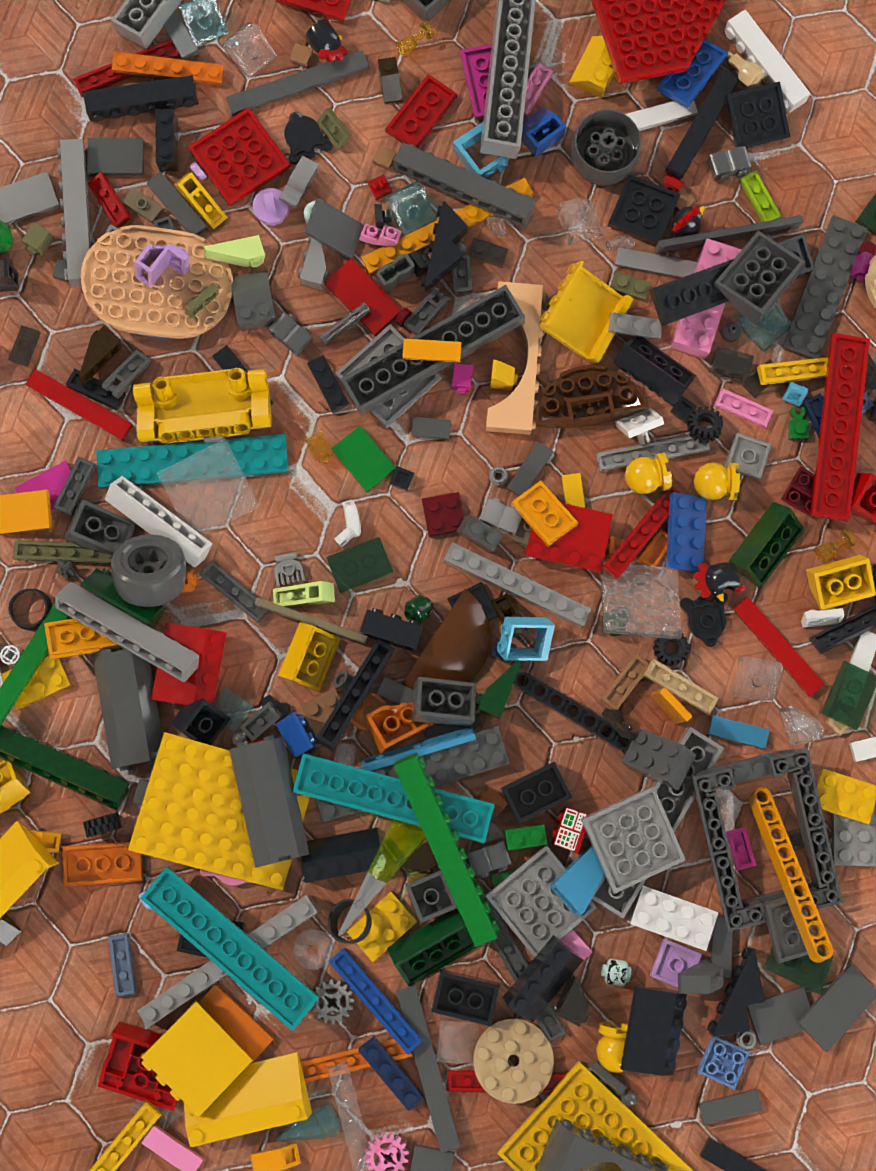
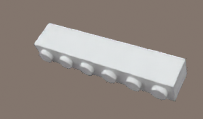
(758, 49)
(157, 519)

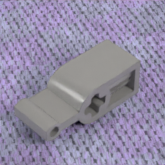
(299, 181)

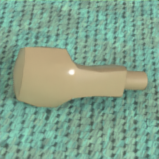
(749, 72)

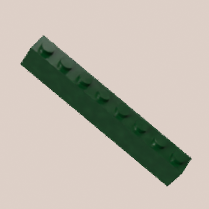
(62, 769)

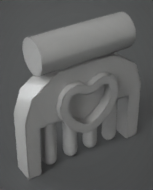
(287, 566)

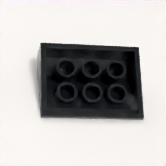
(653, 1031)

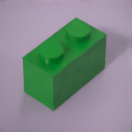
(525, 837)

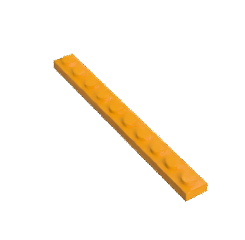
(422, 237)

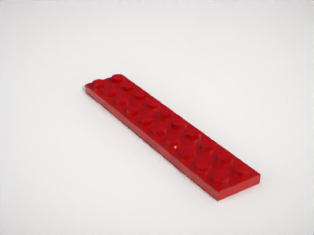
(840, 427)

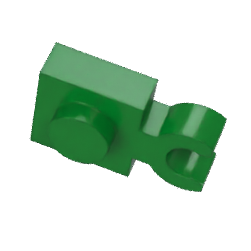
(798, 428)

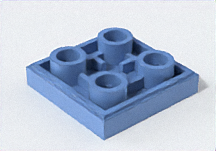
(723, 1062)

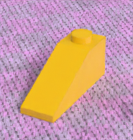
(200, 200)

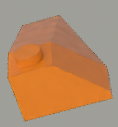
(393, 726)

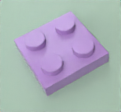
(672, 960)

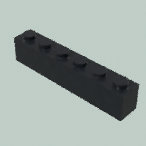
(140, 98)
(355, 695)

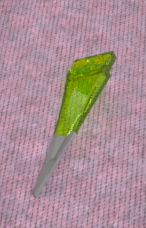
(393, 852)

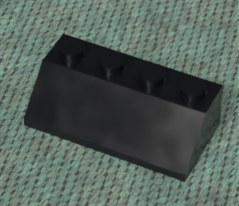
(654, 369)
(340, 855)
(542, 979)

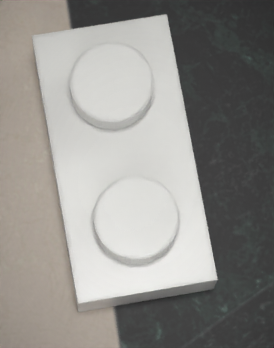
(823, 617)

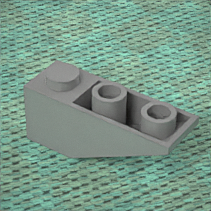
(314, 270)

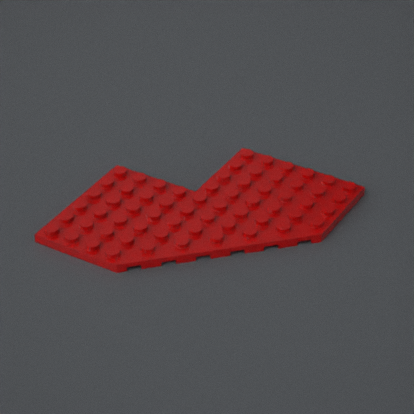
(653, 35)

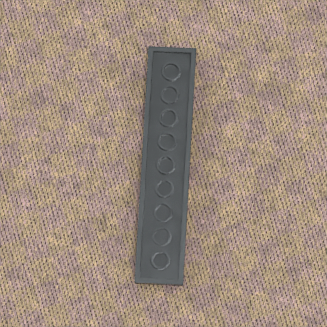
(444, 766)

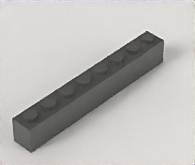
(464, 184)

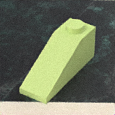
(239, 252)
(304, 594)

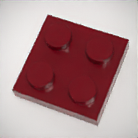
(442, 513)

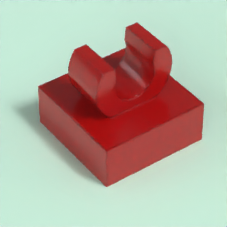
(672, 182)
(379, 187)

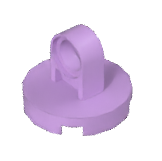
(269, 207)

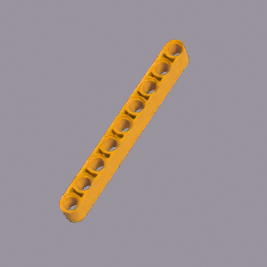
(788, 883)

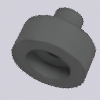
(731, 332)
(342, 680)

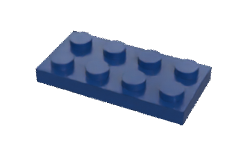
(687, 85)
(686, 532)

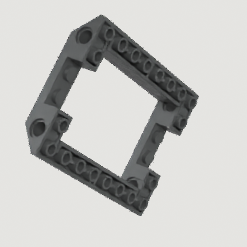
(811, 822)

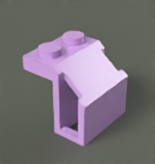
(162, 257)

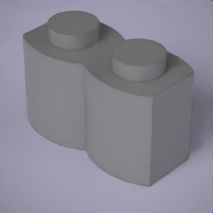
(501, 517)

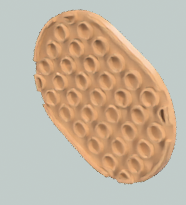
(157, 311)

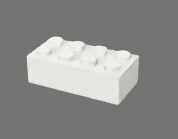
(673, 917)

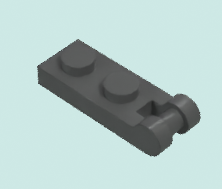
(426, 311)
(126, 373)

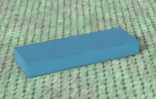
(738, 732)

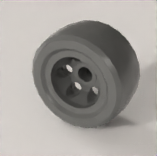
(610, 128)
(152, 582)

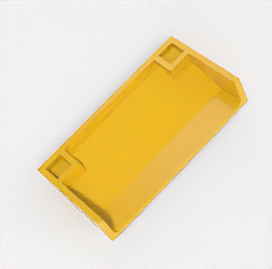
(21, 864)
(259, 1099)

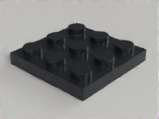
(758, 115)
(643, 210)

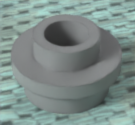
(498, 470)
(750, 1043)

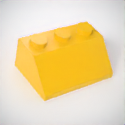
(594, 68)
(841, 581)
(309, 656)
(12, 786)

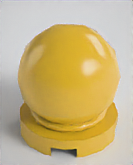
(647, 474)
(715, 481)
(611, 1046)

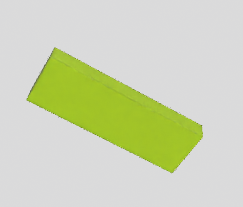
(759, 197)

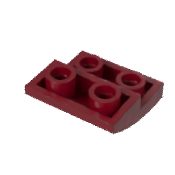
(800, 491)

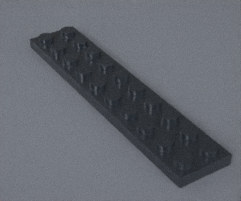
(697, 291)

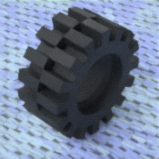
(705, 433)
(671, 659)
(102, 825)

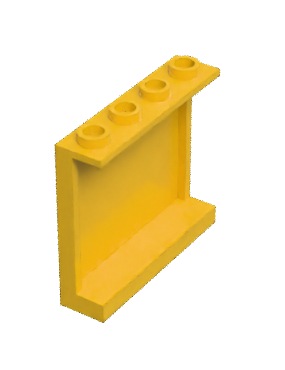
(584, 319)
(196, 1059)

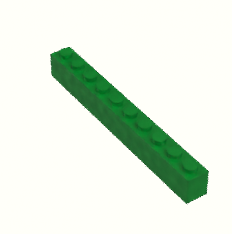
(446, 849)

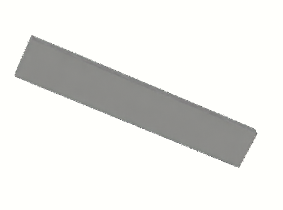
(654, 263)
(672, 448)

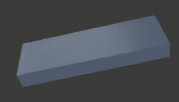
(122, 965)

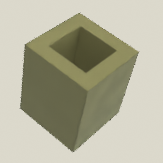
(37, 240)

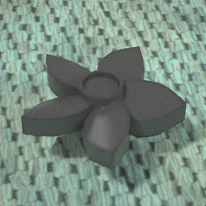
(65, 569)

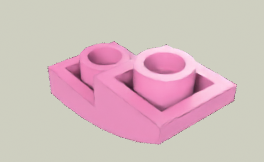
(385, 237)

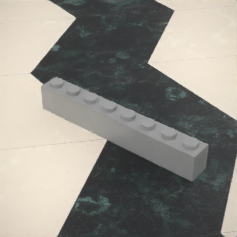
(75, 207)
(517, 585)
(127, 631)

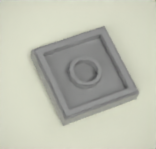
(749, 454)

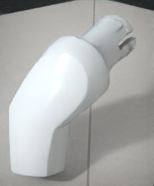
(353, 524)

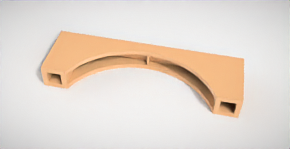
(516, 411)

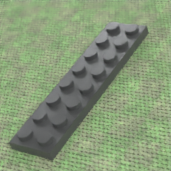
(824, 288)

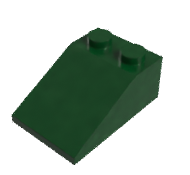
(496, 695)

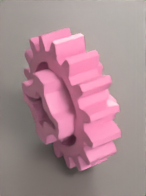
(390, 1149)

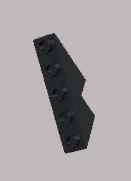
(445, 253)
(741, 992)

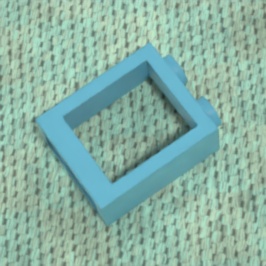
(467, 141)
(542, 642)

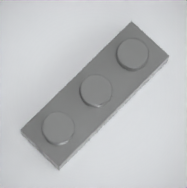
(635, 325)

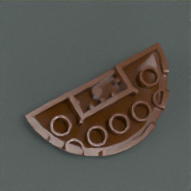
(588, 398)
(457, 646)

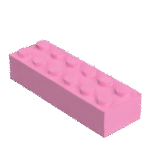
(697, 332)

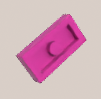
(740, 848)

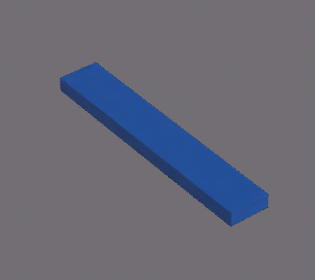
(376, 1001)

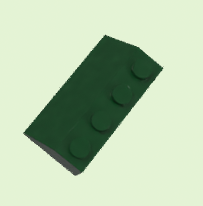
(767, 544)
(102, 585)
(431, 947)

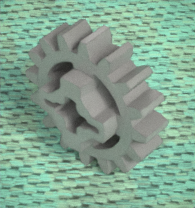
(339, 1008)

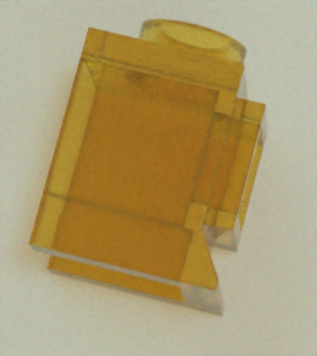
(319, 447)

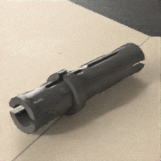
(362, 310)

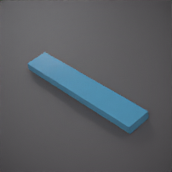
(422, 748)

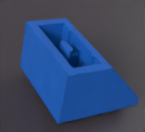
(542, 131)
(296, 734)

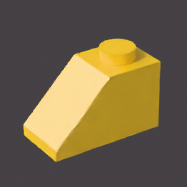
(502, 376)

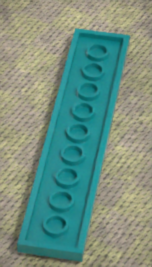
(140, 464)
(385, 796)
(230, 948)

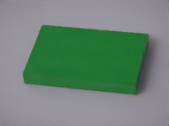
(363, 459)

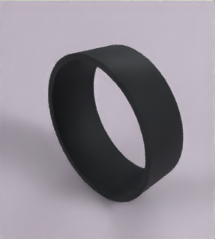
(48, 605)
(333, 920)

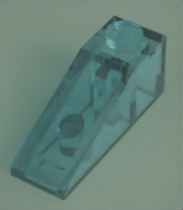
(319, 1125)

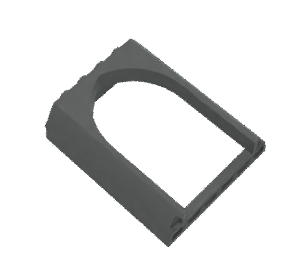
(577, 1148)

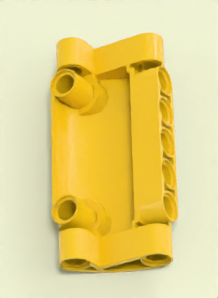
(202, 405)

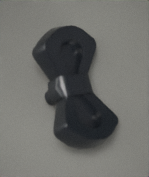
(283, 708)

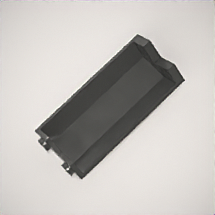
(127, 707)
(269, 801)

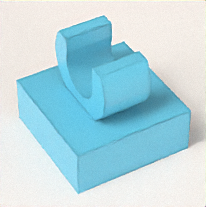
(795, 394)

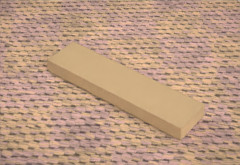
(681, 687)

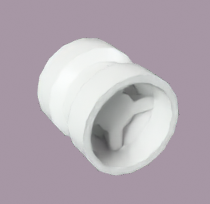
(14, 652)

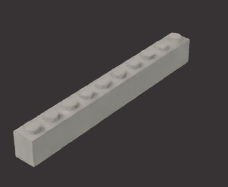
(210, 973)

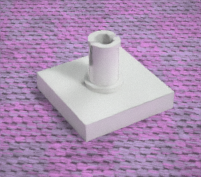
(639, 424)

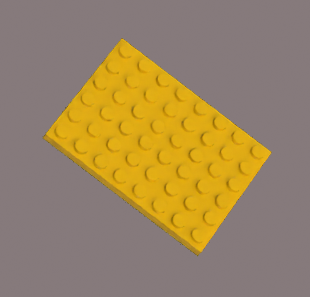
(197, 814)
(590, 1105)

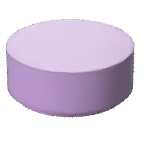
(198, 172)

